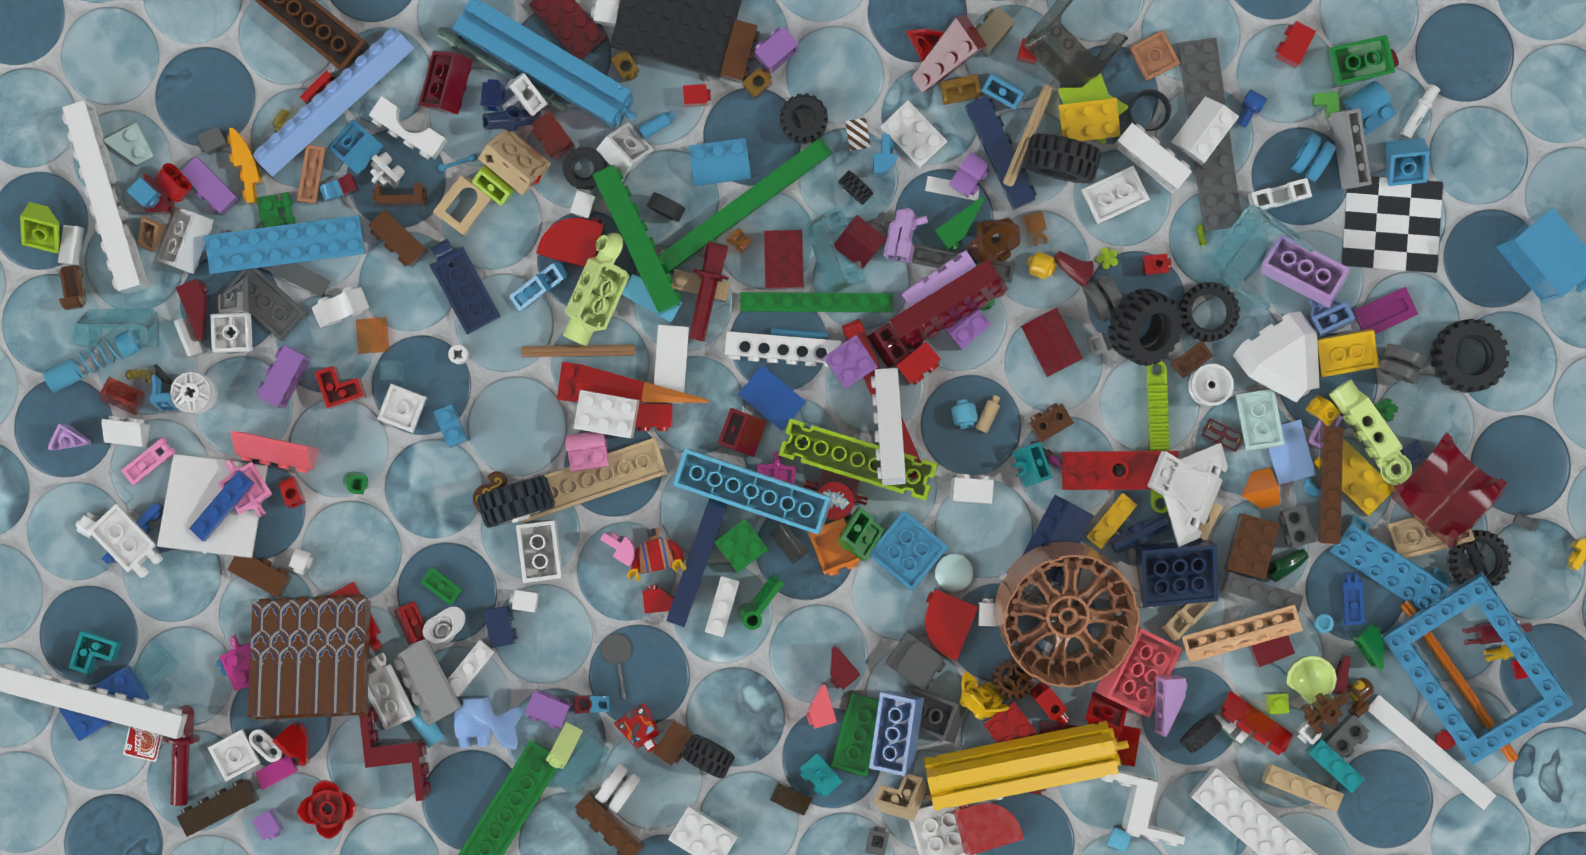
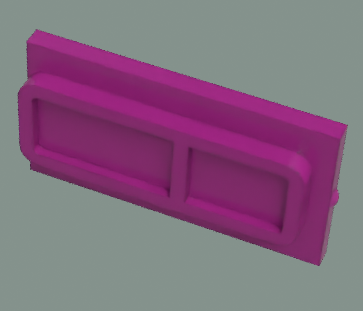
(1386, 311)

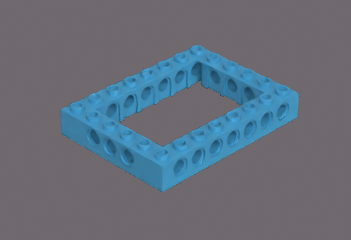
(1479, 591)

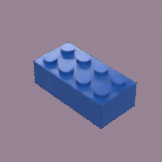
(122, 682)

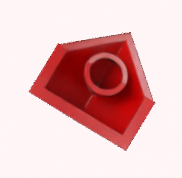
(924, 40)

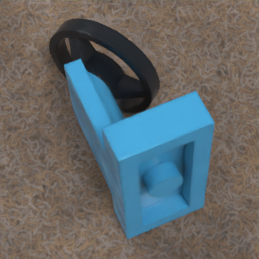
(161, 400)

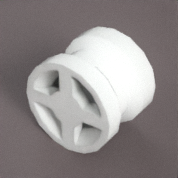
(462, 354)

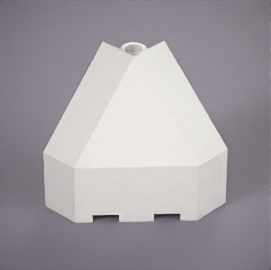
(1283, 357)

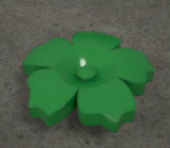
(1386, 409)

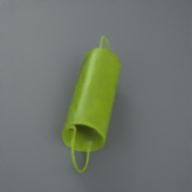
(1201, 235)

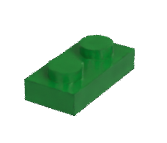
(441, 586)

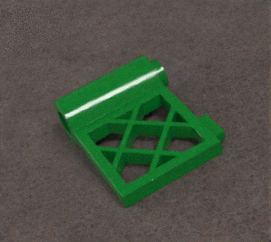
(751, 612)

